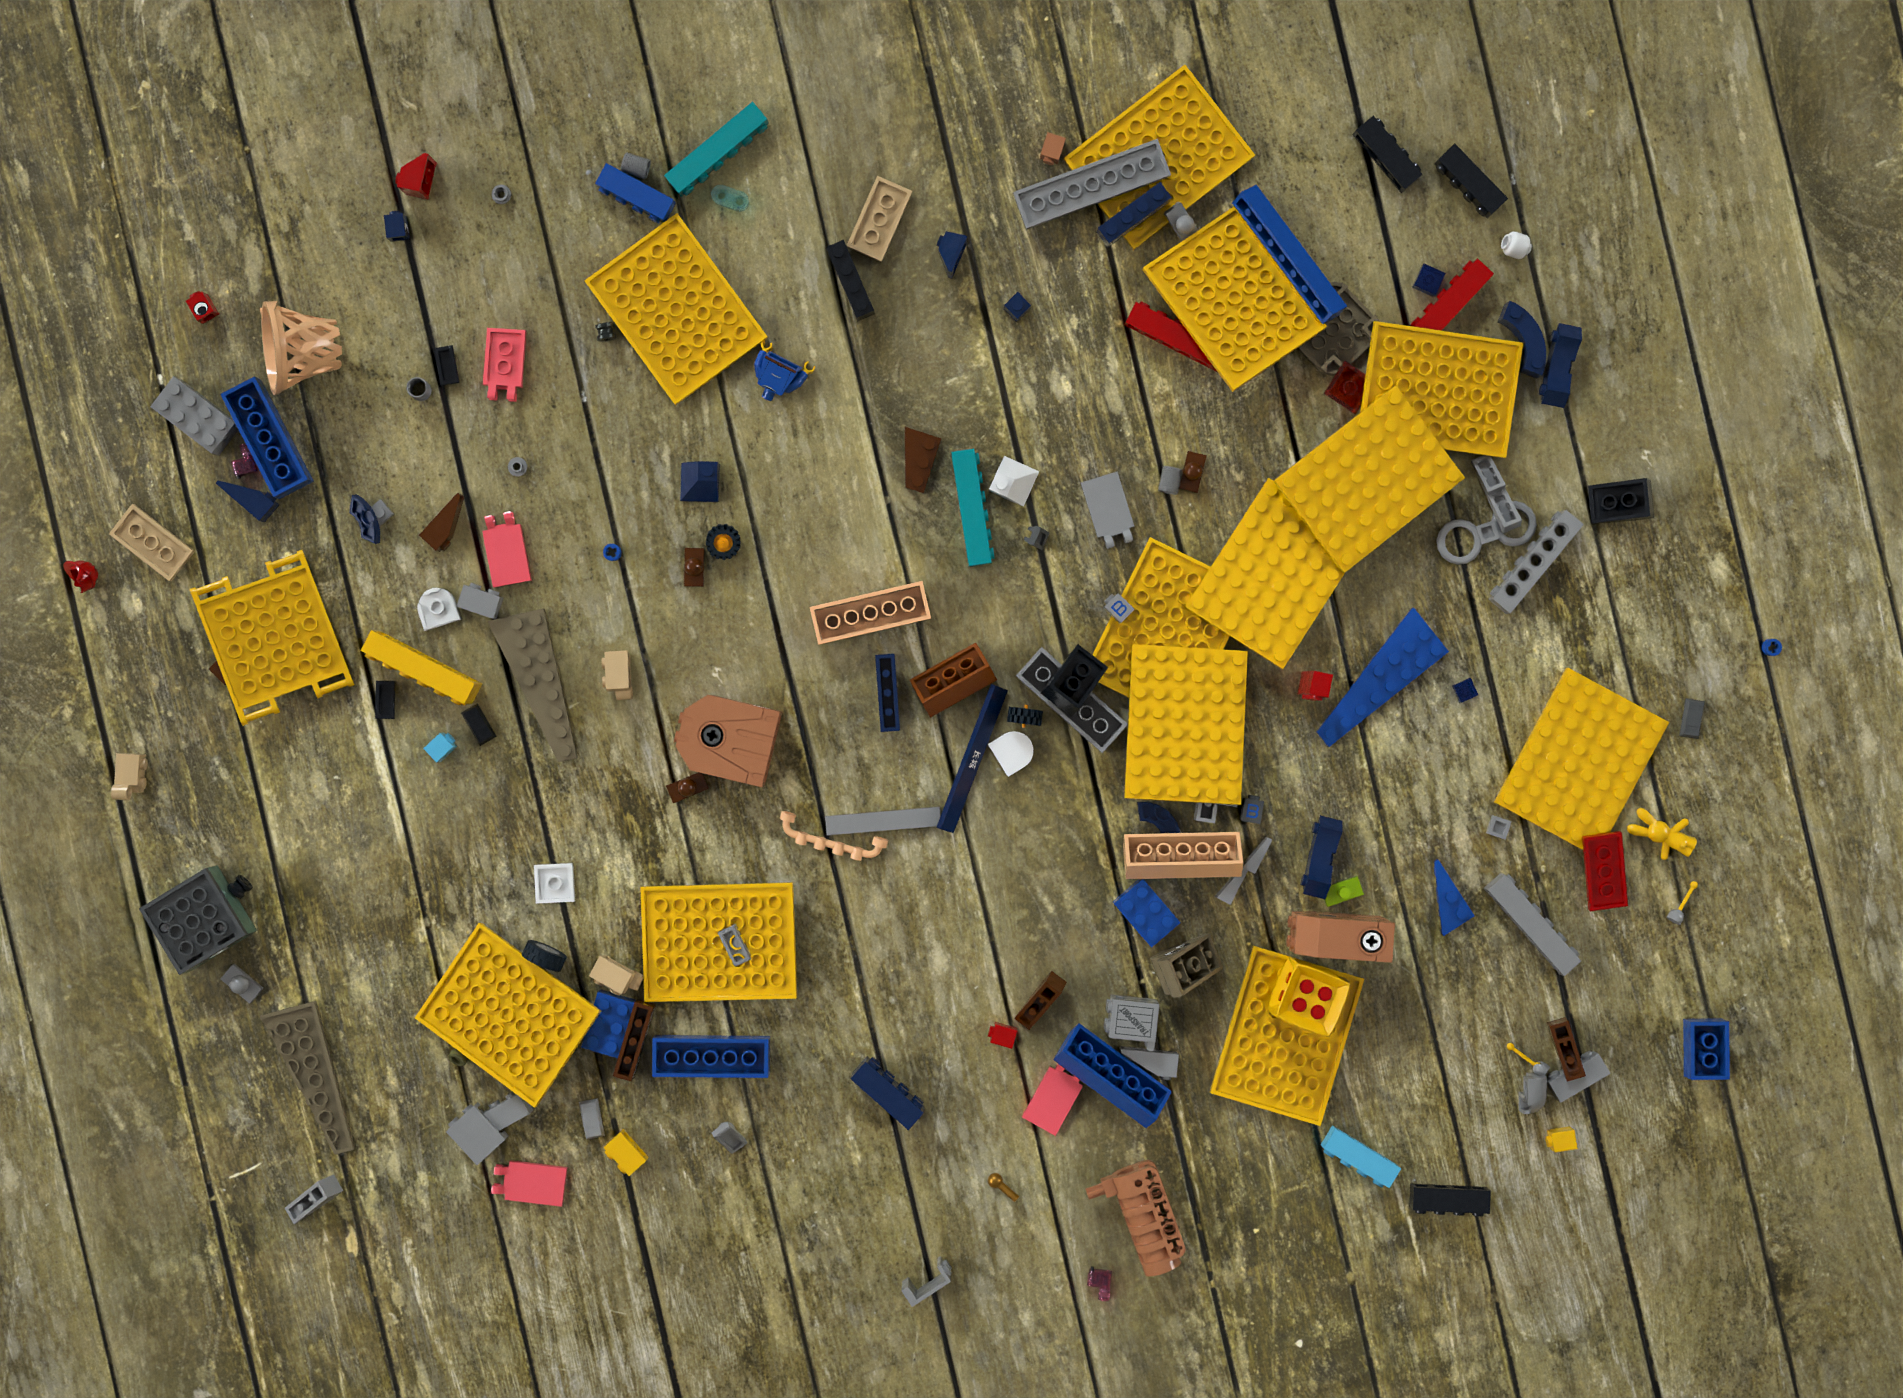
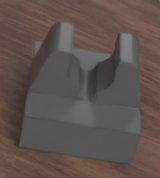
(1038, 537)

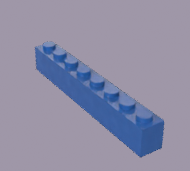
(1289, 254)

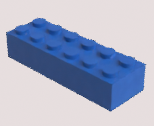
(267, 437)
(711, 1056)
(1112, 1075)

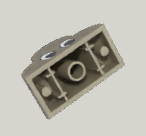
(1186, 965)

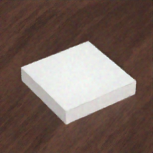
(554, 883)

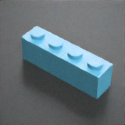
(1360, 1156)

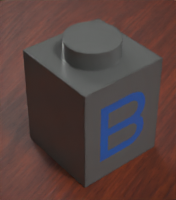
(1251, 809)

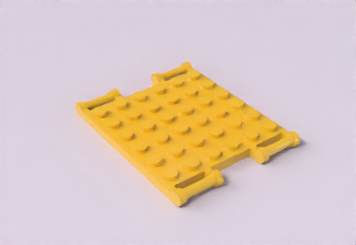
(271, 637)

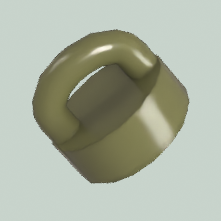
(457, 1057)

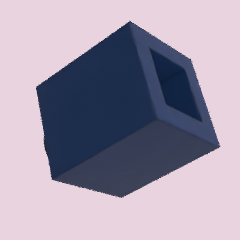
(396, 226)
(1017, 307)

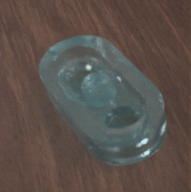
(730, 198)

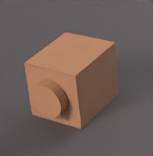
(1052, 149)

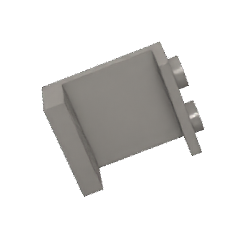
(475, 1133)
(915, 1295)

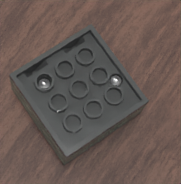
(197, 919)

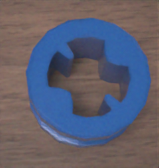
(613, 546)
(1767, 643)

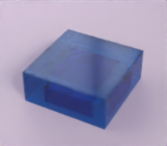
(1465, 690)

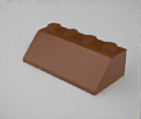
(953, 680)

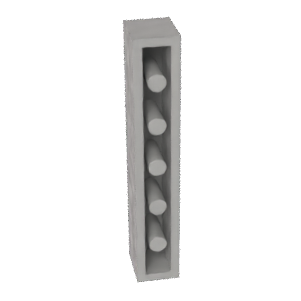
(1532, 924)

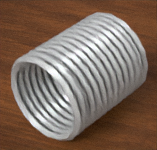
(635, 165)
(410, 385)
(1170, 480)

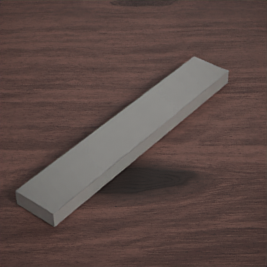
(882, 820)

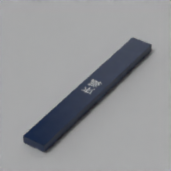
(972, 758)

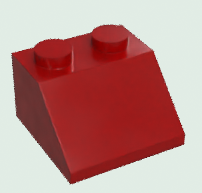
(417, 176)

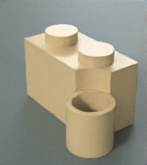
(617, 674)
(129, 775)
(615, 975)

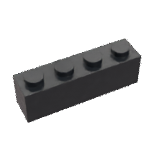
(1387, 153)
(1470, 181)
(850, 280)
(1449, 1199)

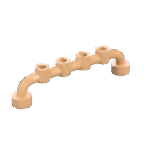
(821, 842)

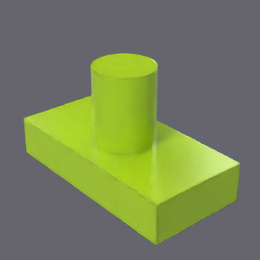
(1343, 891)

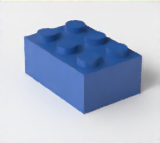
(1146, 912)
(610, 1026)
(1706, 1049)

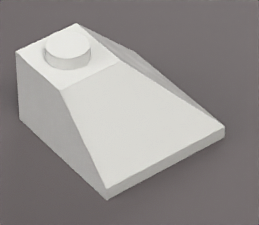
(1013, 481)

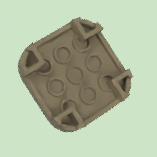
(1344, 336)

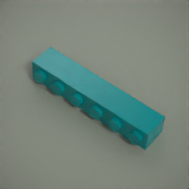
(717, 149)
(971, 507)

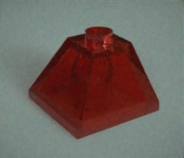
(1347, 387)

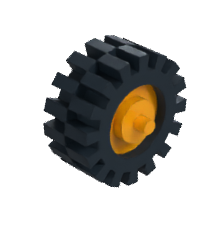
(723, 541)
(1025, 716)

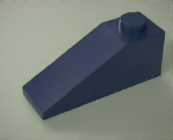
(256, 502)

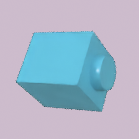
(440, 746)

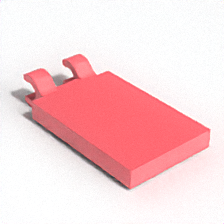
(504, 362)
(506, 551)
(1053, 1099)
(531, 1182)

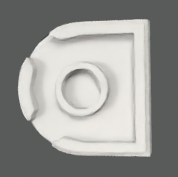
(437, 608)
(1012, 751)

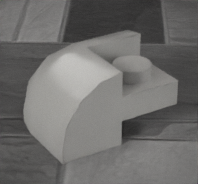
(1533, 1093)

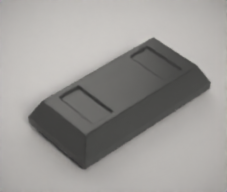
(1692, 718)

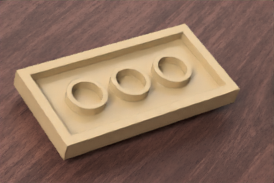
(879, 219)
(151, 542)

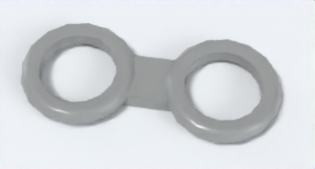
(1485, 533)

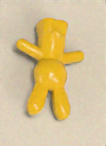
(1660, 832)

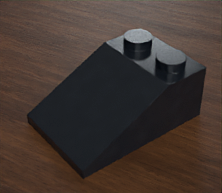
(1621, 501)
(1074, 680)

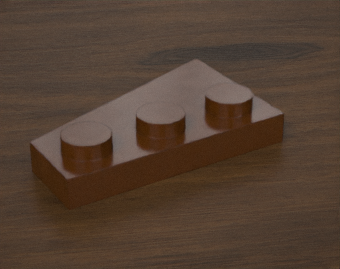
(919, 458)

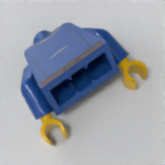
(777, 373)

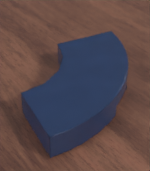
(366, 518)
(1158, 816)

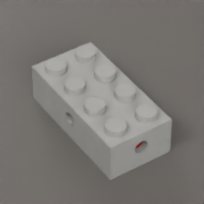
(195, 416)

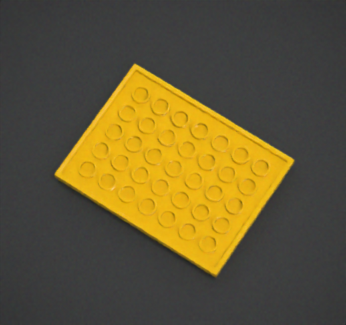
(1194, 138)
(1233, 299)
(676, 309)
(1452, 381)
(1369, 479)
(1267, 579)
(1158, 593)
(1186, 724)
(1581, 760)
(687, 956)
(507, 1014)
(1272, 1060)

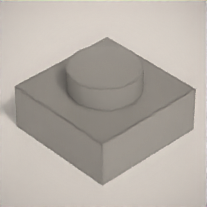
(382, 512)
(1498, 827)

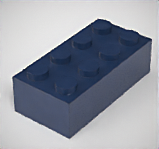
(887, 1092)

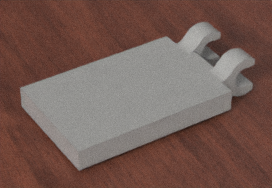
(1108, 508)

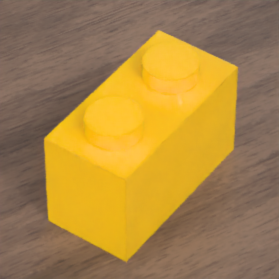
(625, 1153)

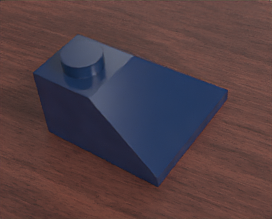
(951, 250)
(700, 481)

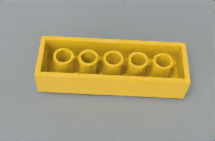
(421, 667)

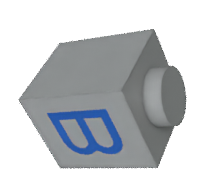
(1118, 607)

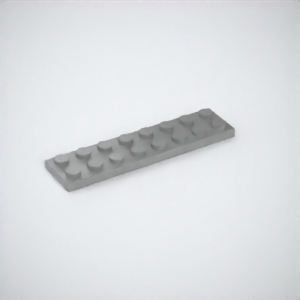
(1091, 184)

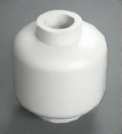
(1516, 245)

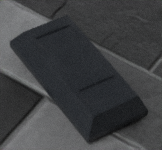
(446, 365)
(385, 700)
(478, 724)

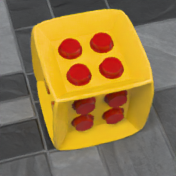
(1309, 997)

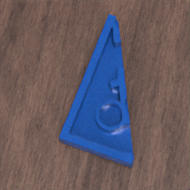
(1452, 906)

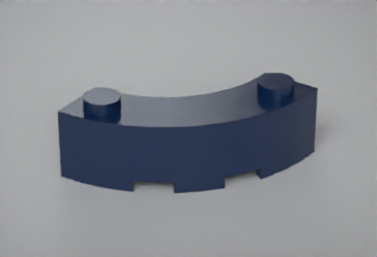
(1529, 333)
(1557, 375)
(1319, 866)

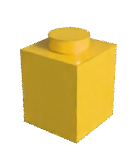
(1561, 1139)

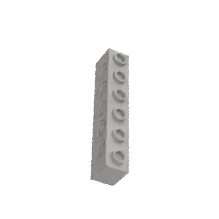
(1570, 526)

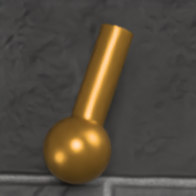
(996, 1181)

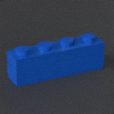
(635, 193)

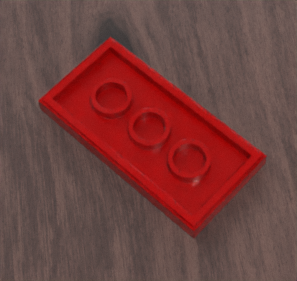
(1605, 871)

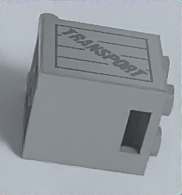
(1132, 1019)

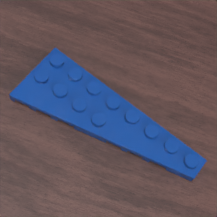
(1398, 662)

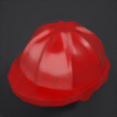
(82, 573)

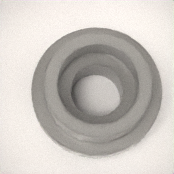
(495, 194)
(523, 466)

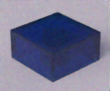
(1428, 280)

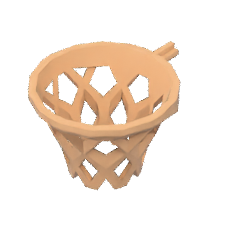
(276, 345)

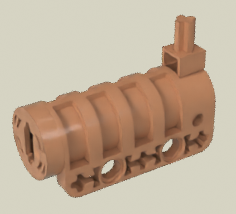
(1144, 1215)

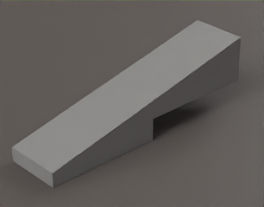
(1495, 491)
(1251, 864)

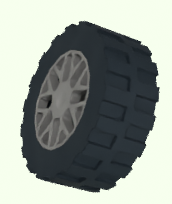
(544, 955)

